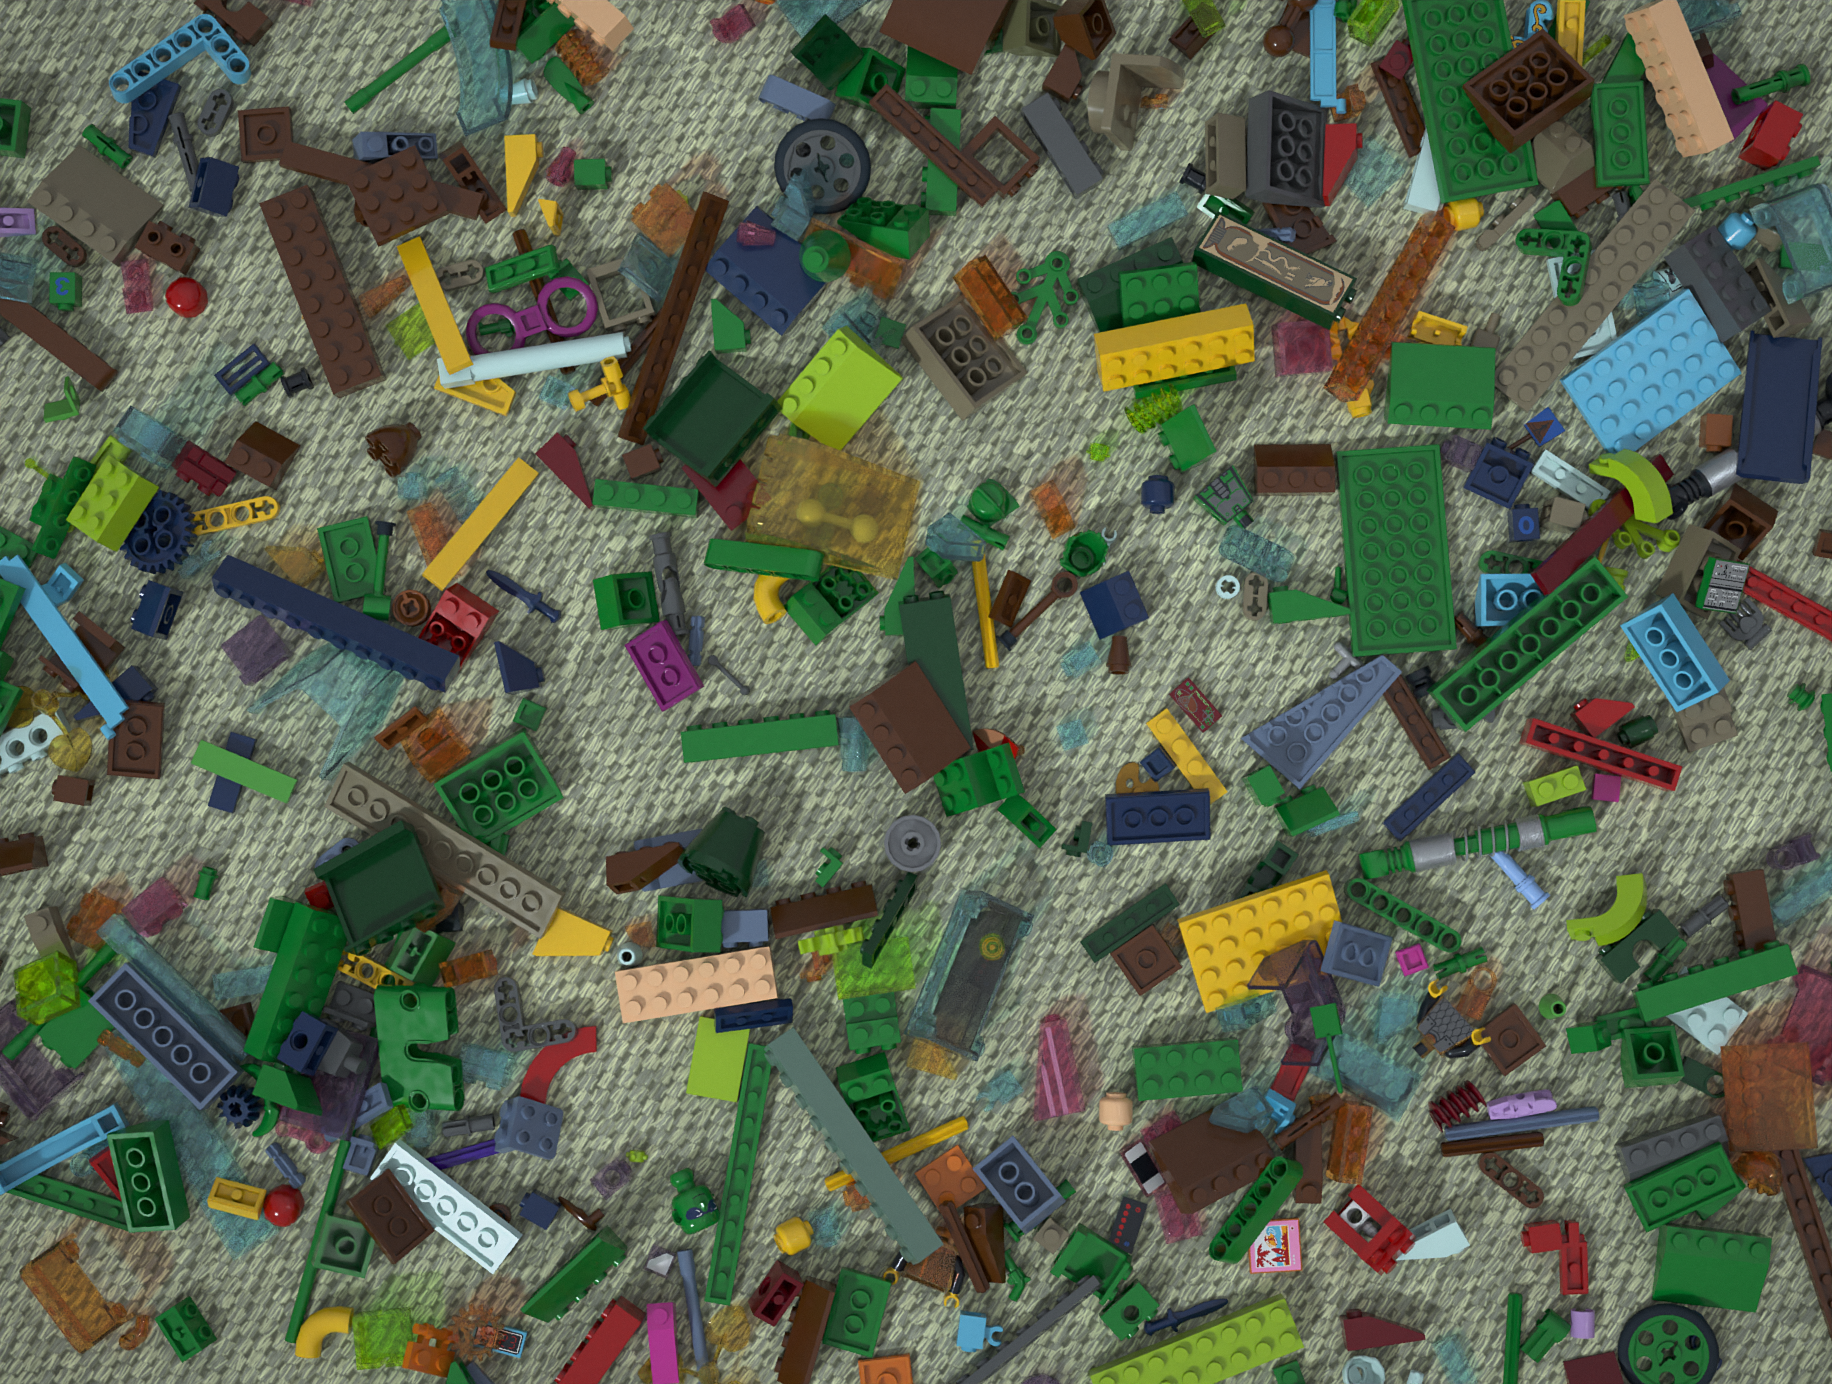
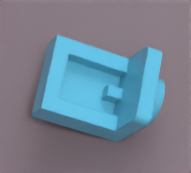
(62, 584)
(1282, 1111)

